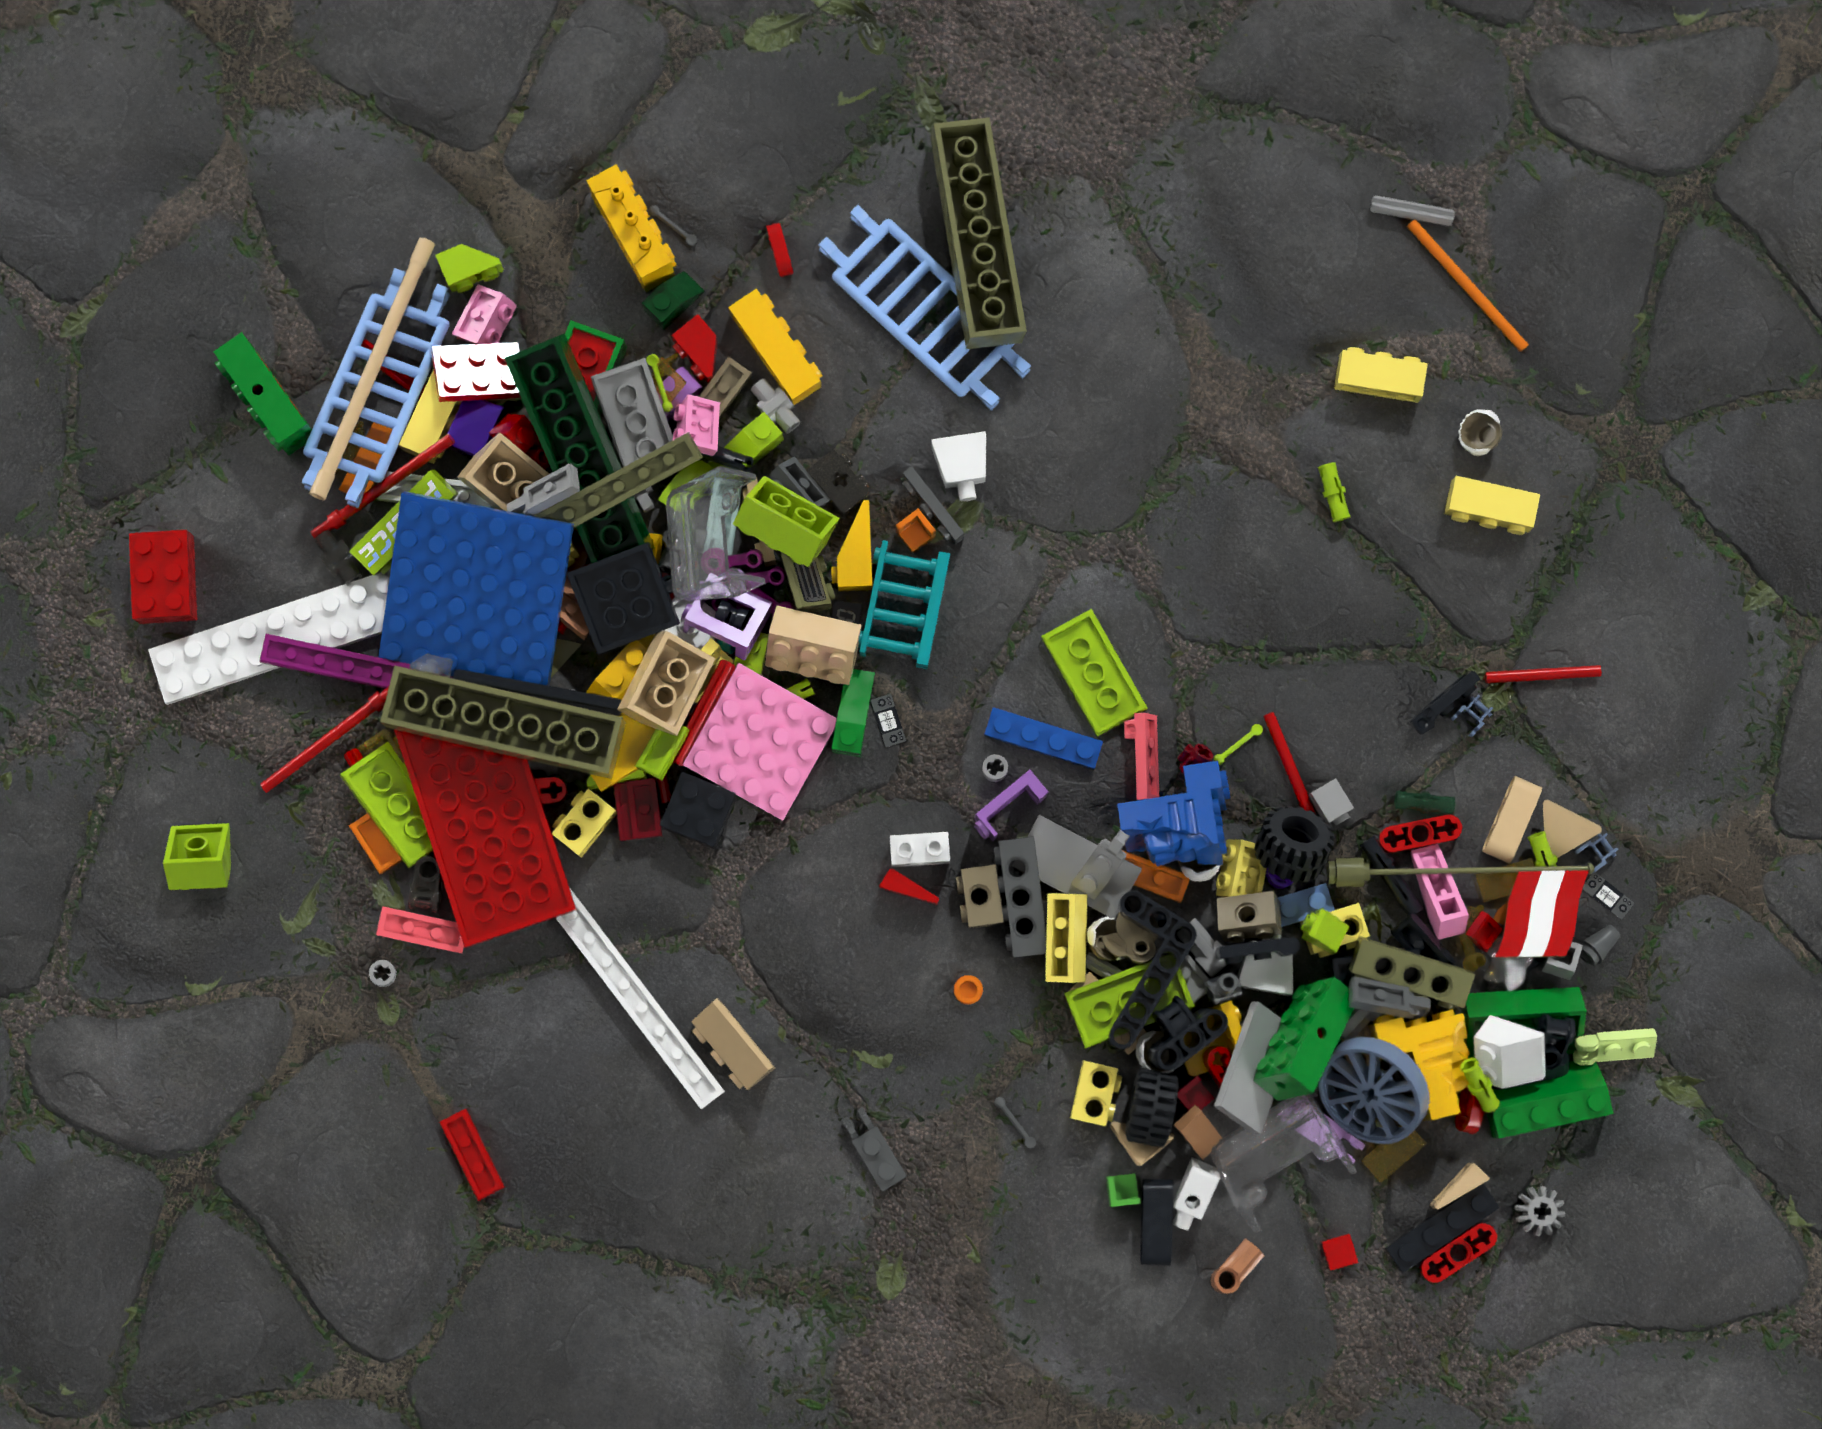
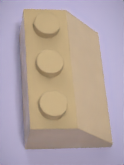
(500, 472)
(666, 683)
(731, 1045)

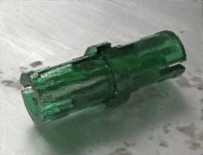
(1424, 802)

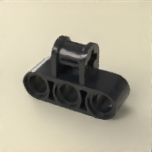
(1175, 1022)

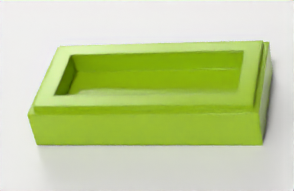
(661, 752)

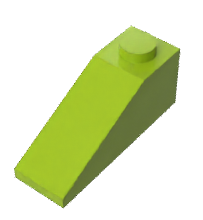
(755, 439)

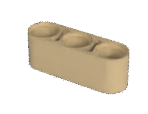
(1512, 819)

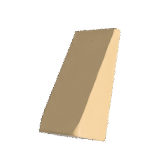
(1467, 1179)

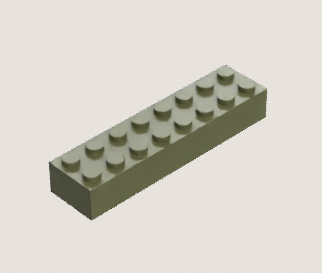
(978, 233)
(503, 722)

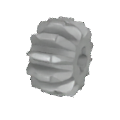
(1544, 1221)

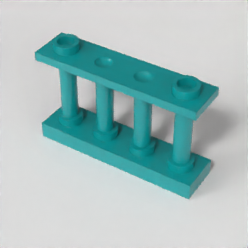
(930, 595)

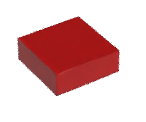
(1484, 931)
(1339, 1252)

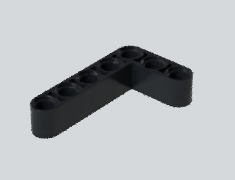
(1154, 970)

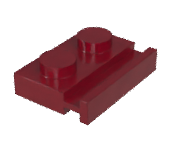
(638, 809)

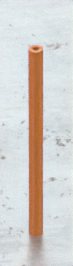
(1467, 285)

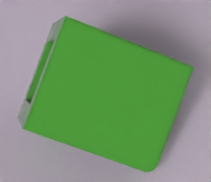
(1122, 1190)

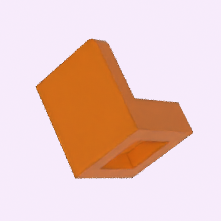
(915, 530)

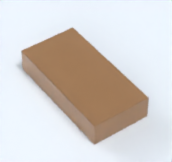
(1198, 1132)

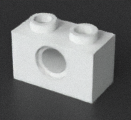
(920, 849)

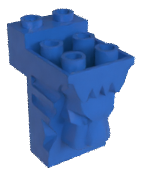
(1182, 824)

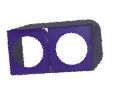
(473, 424)

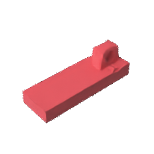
(1144, 732)
(419, 930)

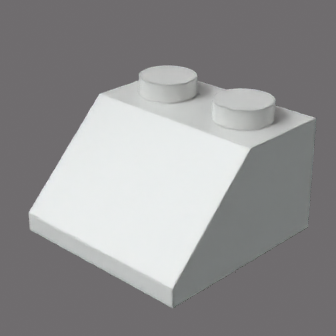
(1509, 1053)

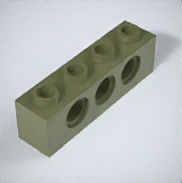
(1457, 979)

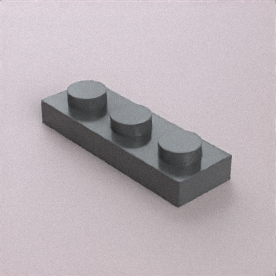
(931, 506)

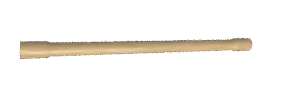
(327, 473)

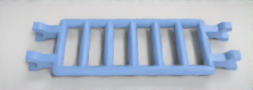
(846, 264)
(409, 399)

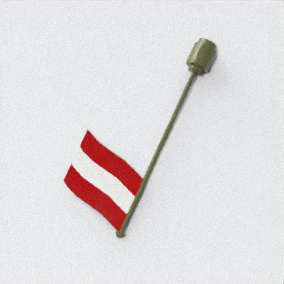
(1539, 909)

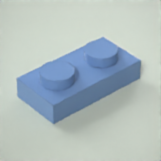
(1299, 904)

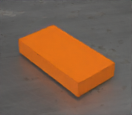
(375, 844)

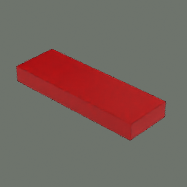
(472, 1154)

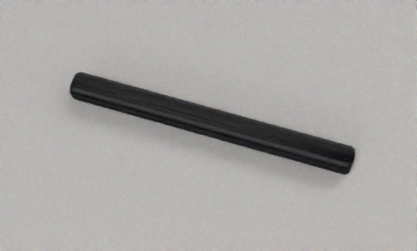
(565, 696)

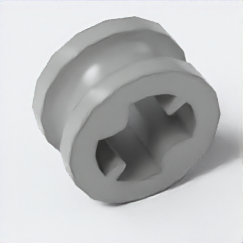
(999, 775)
(385, 964)

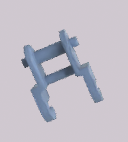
(1483, 708)
(1601, 838)

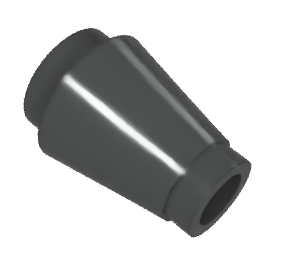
(1598, 945)

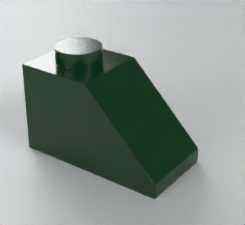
(671, 299)

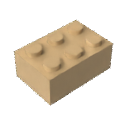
(812, 645)

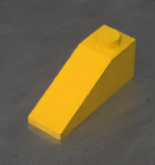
(854, 559)

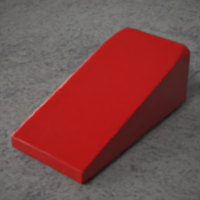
(901, 885)

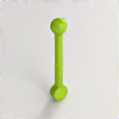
(653, 360)
(1256, 730)

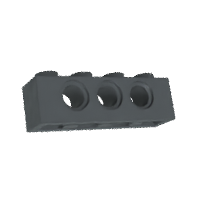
(1024, 850)

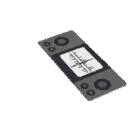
(888, 720)
(1608, 895)

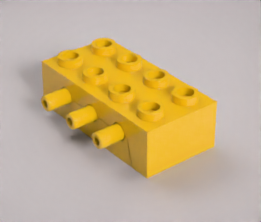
(629, 224)

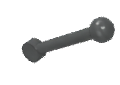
(691, 239)
(1029, 1141)

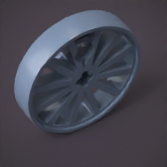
(1374, 1090)

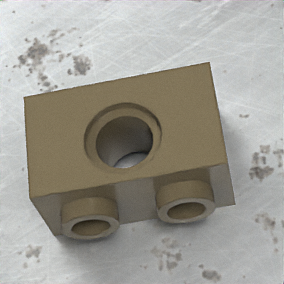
(985, 879)
(1235, 909)

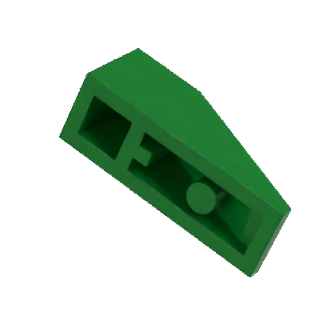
(853, 714)

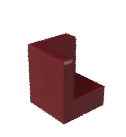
(1194, 1094)

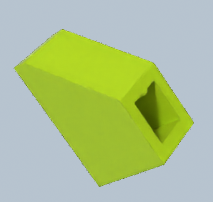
(466, 266)
(1324, 930)

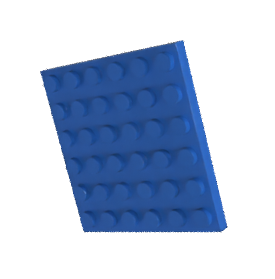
(476, 588)

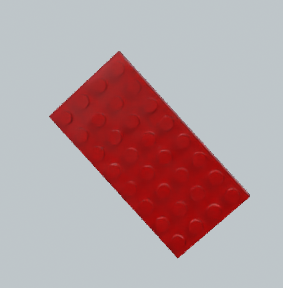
(487, 837)

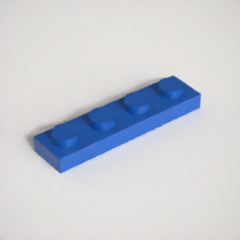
(1043, 738)

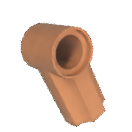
(1238, 1265)

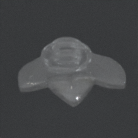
(1506, 969)

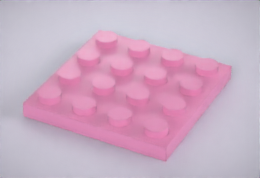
(760, 741)

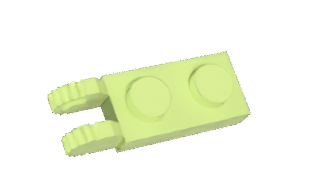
(1615, 1046)

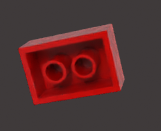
(163, 576)

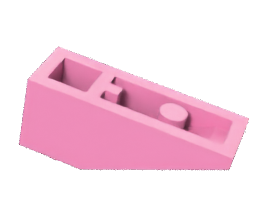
(1440, 894)

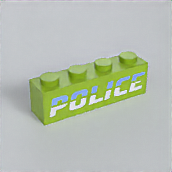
(377, 546)

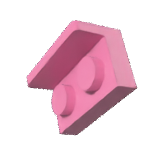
(484, 317)
(700, 419)

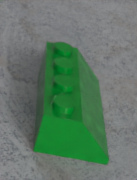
(1524, 1009)
(1551, 1103)

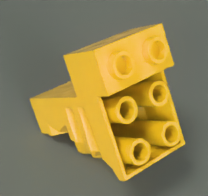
(1437, 1051)

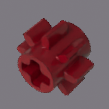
(1194, 755)

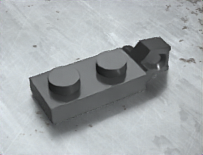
(1386, 998)

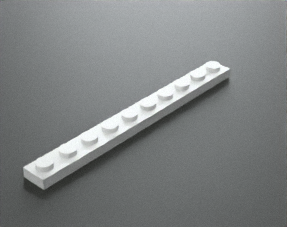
(640, 1005)

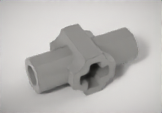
(775, 405)

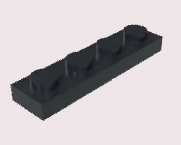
(1442, 1227)

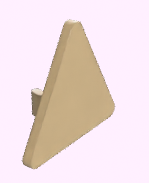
(1565, 828)
(1138, 1152)

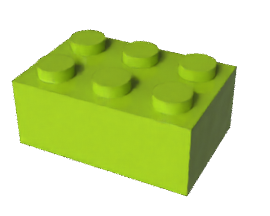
(785, 521)

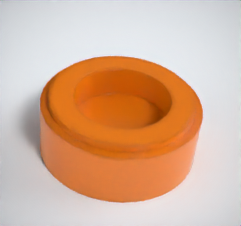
(968, 989)

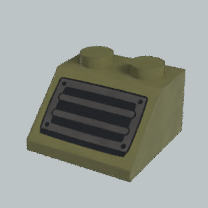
(808, 585)

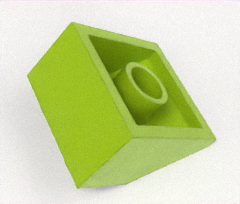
(198, 856)

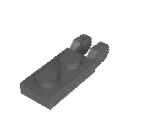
(875, 1152)

